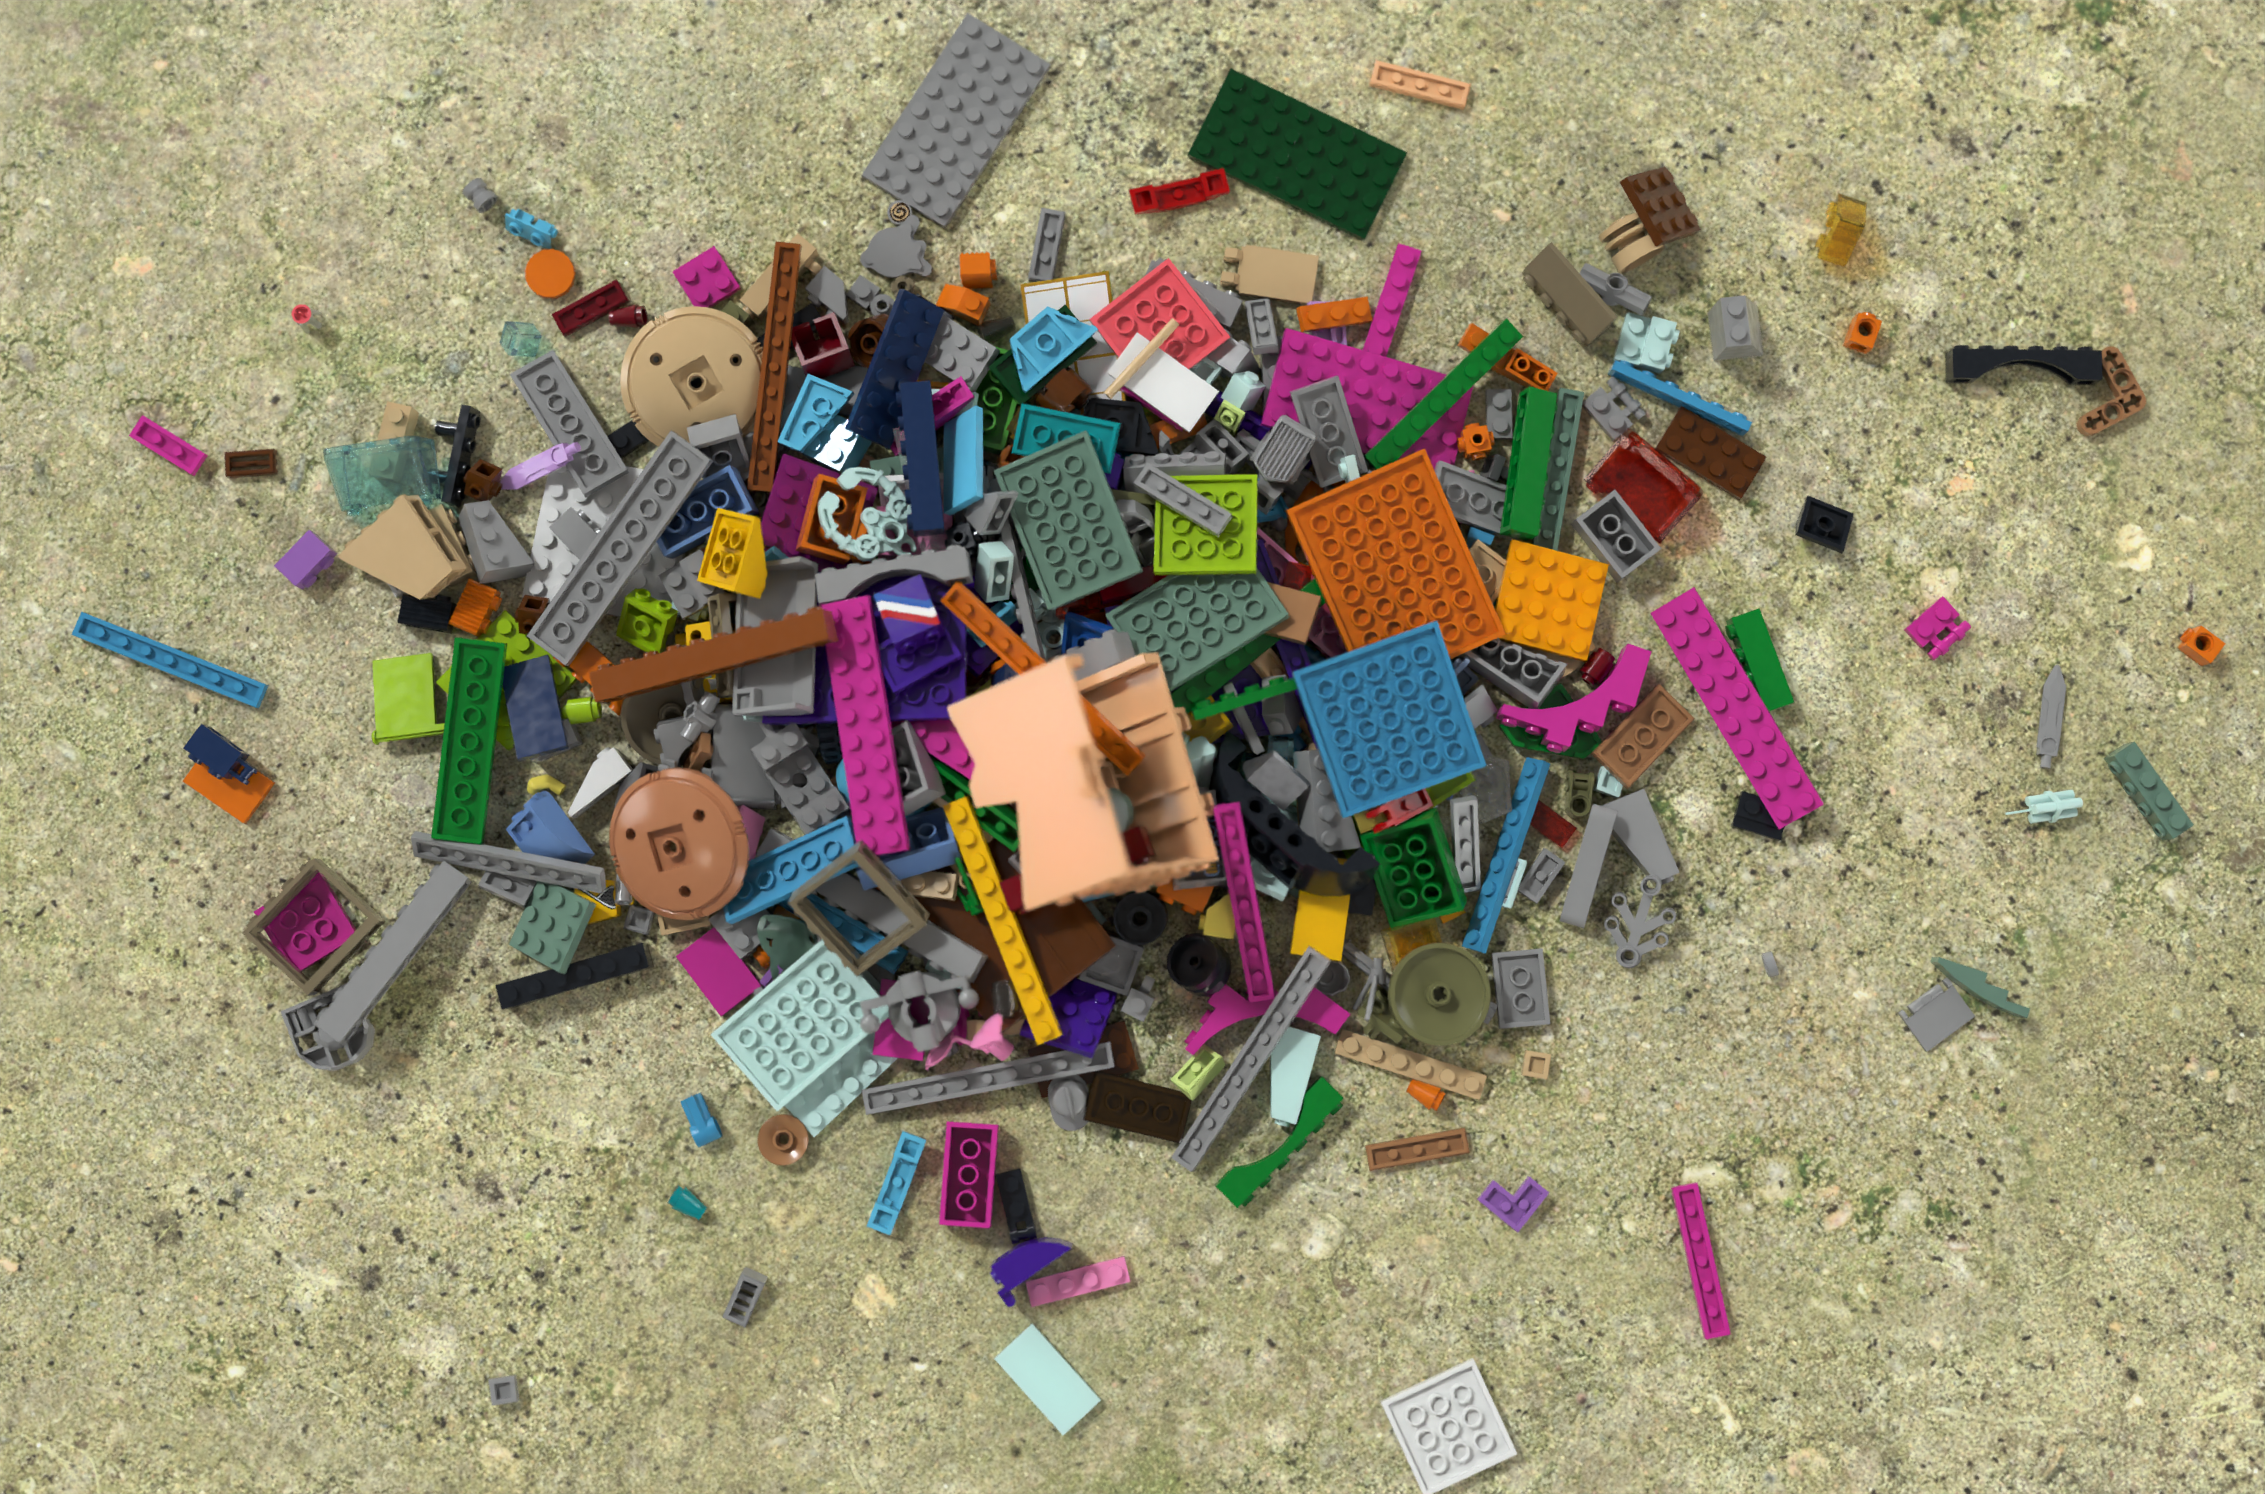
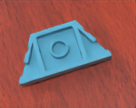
(1046, 343)

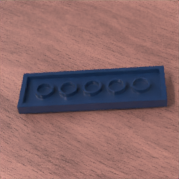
(895, 361)

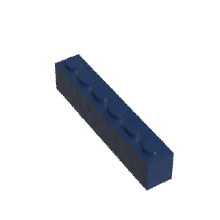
(922, 458)

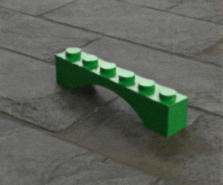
(1243, 1180)

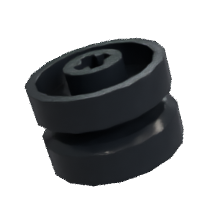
(1199, 964)

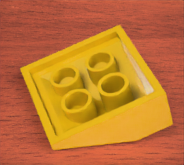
(735, 554)

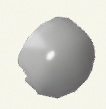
(1334, 979)

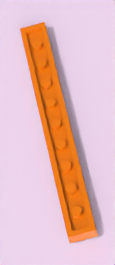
(1024, 659)

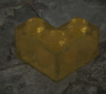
(1844, 226)

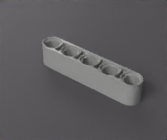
(1588, 865)

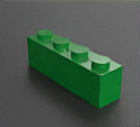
(1759, 658)

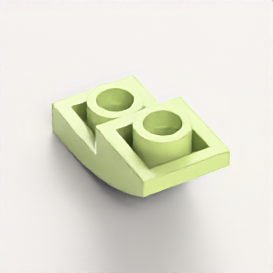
(1229, 417)

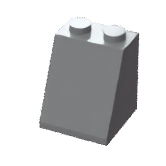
(1735, 328)

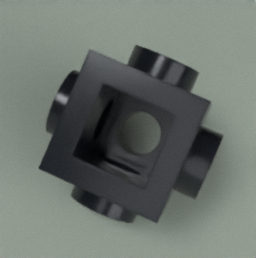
(967, 534)

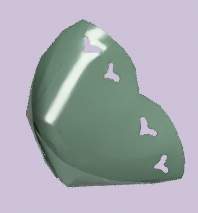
(789, 941)

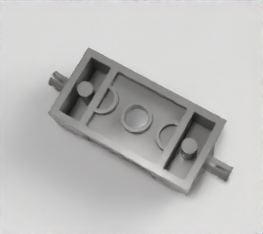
(781, 758)

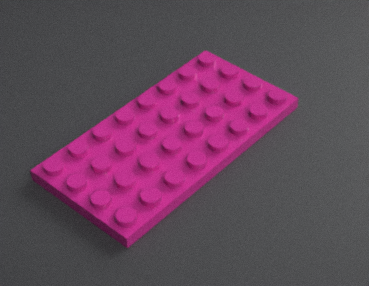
(1374, 387)

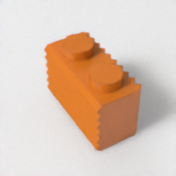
(977, 270)
(475, 608)

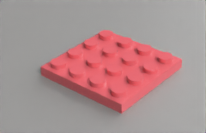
(1151, 305)

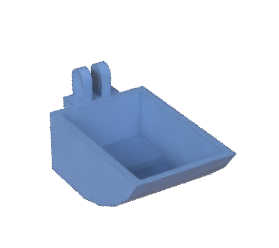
(547, 831)

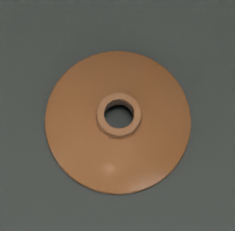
(770, 1144)

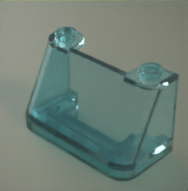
(382, 471)

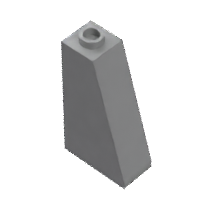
(1642, 836)

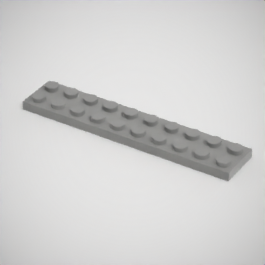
(620, 548)

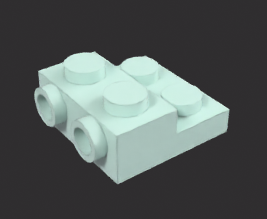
(1646, 342)

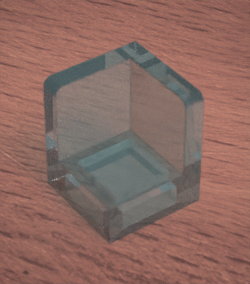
(520, 339)

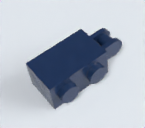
(219, 754)

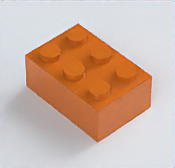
(847, 516)

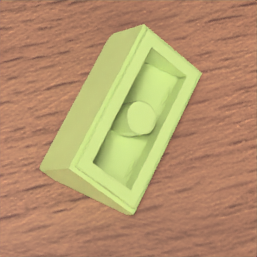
(1198, 1072)

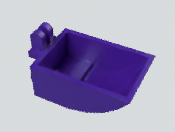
(1023, 1262)

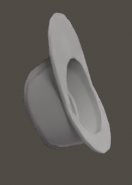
(1068, 1101)

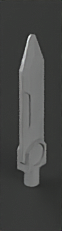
(2051, 717)

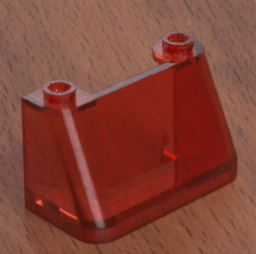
(1646, 482)

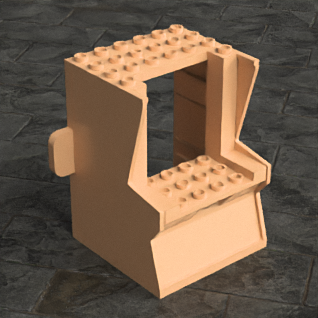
(1039, 752)

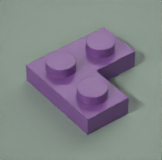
(1513, 1208)

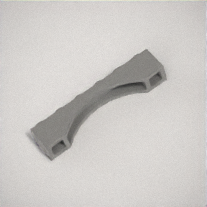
(942, 566)

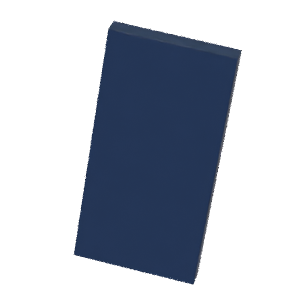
(534, 708)

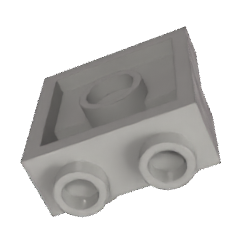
(684, 589)

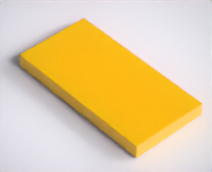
(1320, 923)

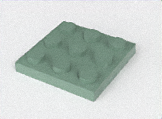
(552, 925)

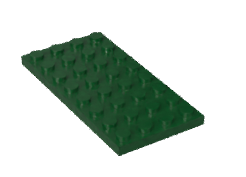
(1297, 154)

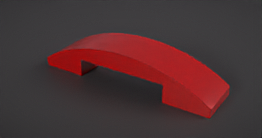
(1180, 193)

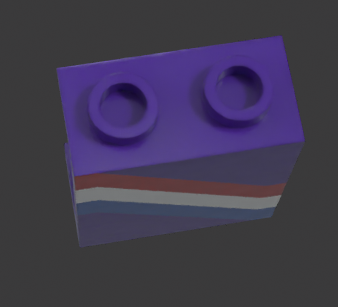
(909, 615)

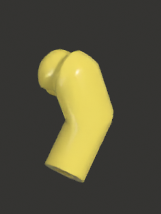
(543, 782)

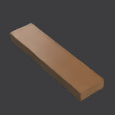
(1417, 1149)

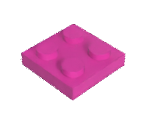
(706, 279)

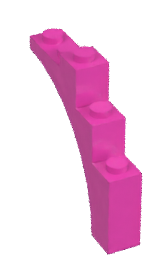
(1589, 713)
(1232, 1007)

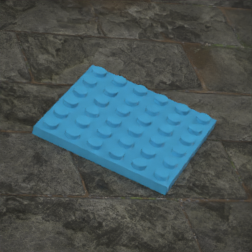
(1389, 719)

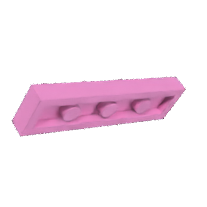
(1077, 1281)

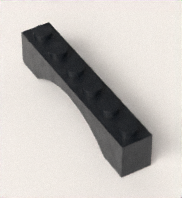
(2072, 366)
(579, 974)

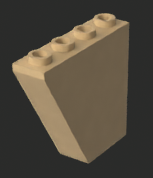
(406, 550)

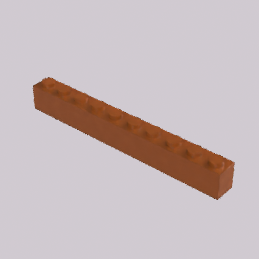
(713, 656)

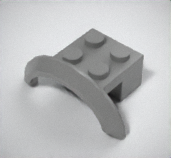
(1212, 438)

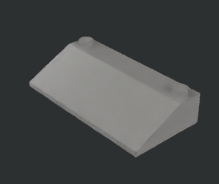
(787, 682)

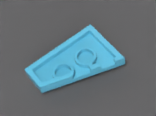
(812, 412)

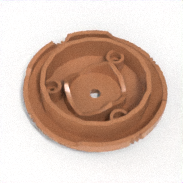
(710, 848)

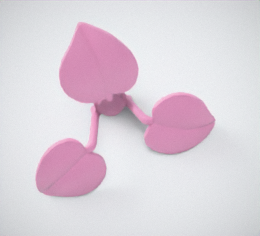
(987, 1039)

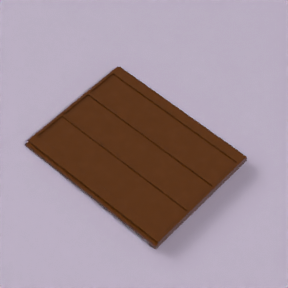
(1060, 938)

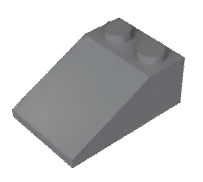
(917, 772)

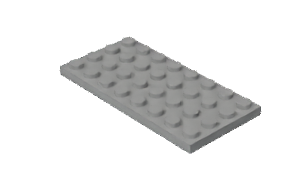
(956, 120)

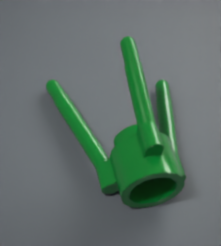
(973, 903)

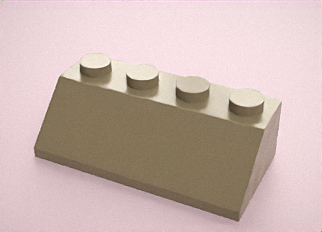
(1568, 295)

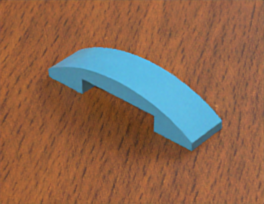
(896, 1183)

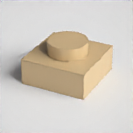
(1536, 1064)

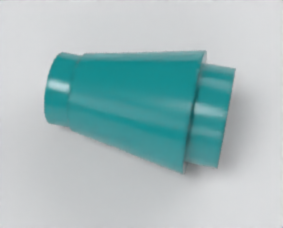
(686, 1203)

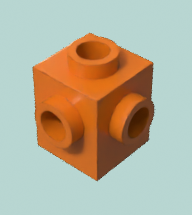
(1475, 450)

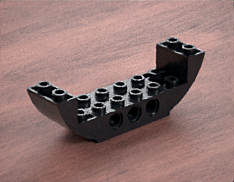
(1279, 841)

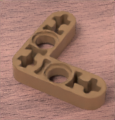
(2122, 394)

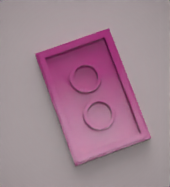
(718, 971)
(890, 1042)

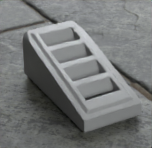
(747, 1281)

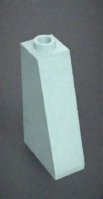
(1289, 1074)

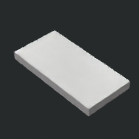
(1166, 384)

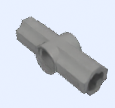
(1615, 289)

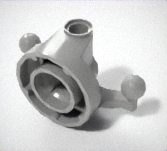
(940, 997)

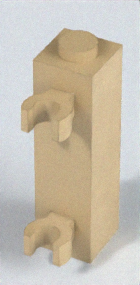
(756, 298)

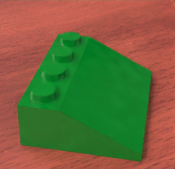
(1415, 870)

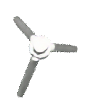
(1376, 976)

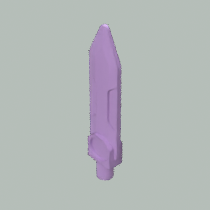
(539, 466)

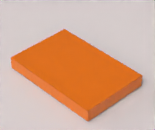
(230, 794)

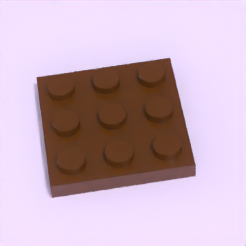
(1660, 206)

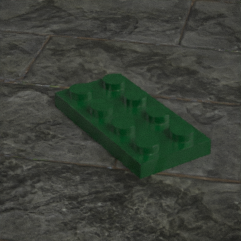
(1006, 372)

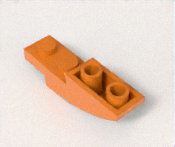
(1514, 364)

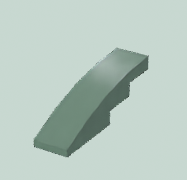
(1974, 983)

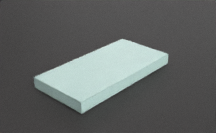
(1047, 1379)

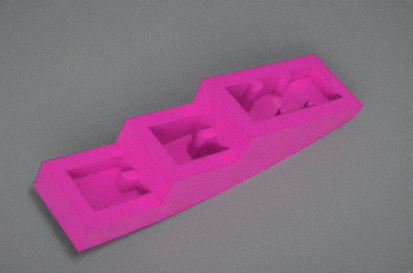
(947, 403)

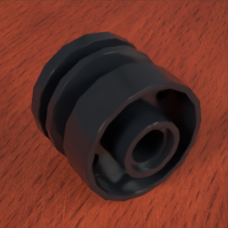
(1136, 932)

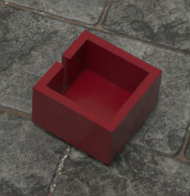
(824, 355)

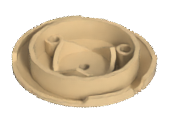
(691, 345)

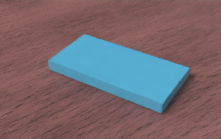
(963, 460)

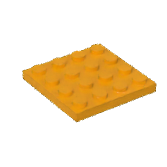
(1550, 599)

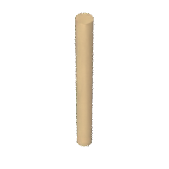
(1143, 356)

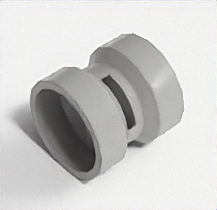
(481, 197)

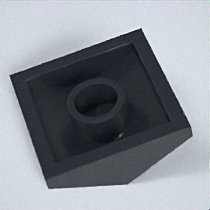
(1824, 524)

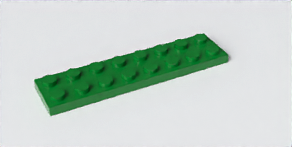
(469, 740)

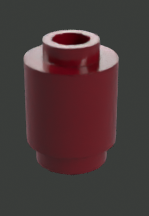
(1597, 667)

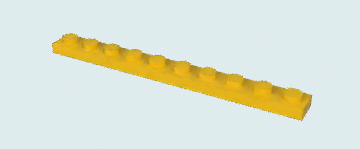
(1002, 922)

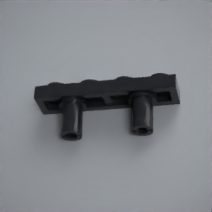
(463, 447)

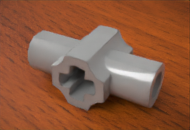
(699, 717)

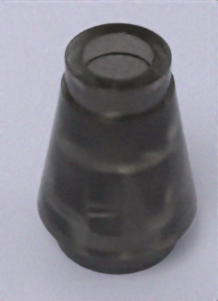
(995, 329)

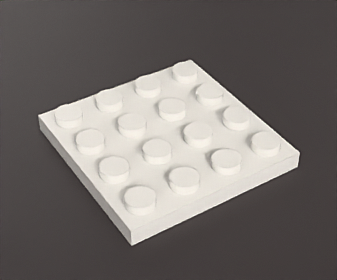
(1448, 1427)

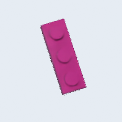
(168, 445)

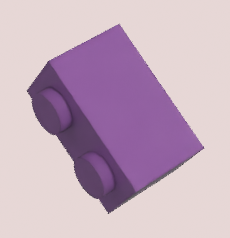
(306, 560)

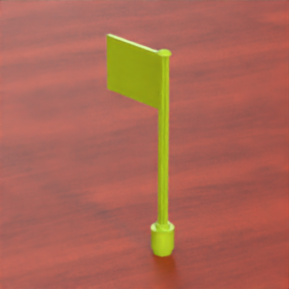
(408, 707)

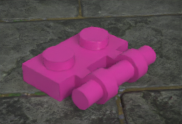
(1932, 622)

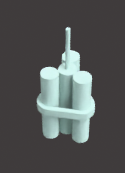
(2051, 806)

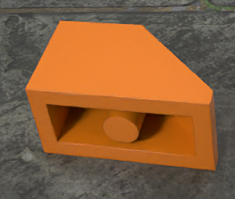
(964, 303)

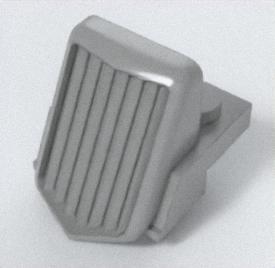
(1284, 451)

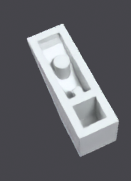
(601, 779)

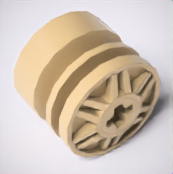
(1633, 245)

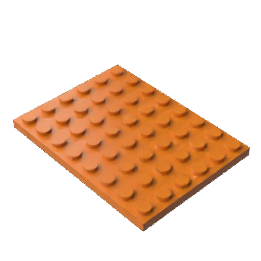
(1395, 559)

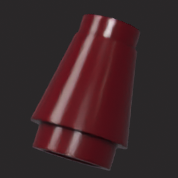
(631, 317)

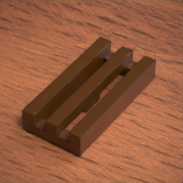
(272, 462)

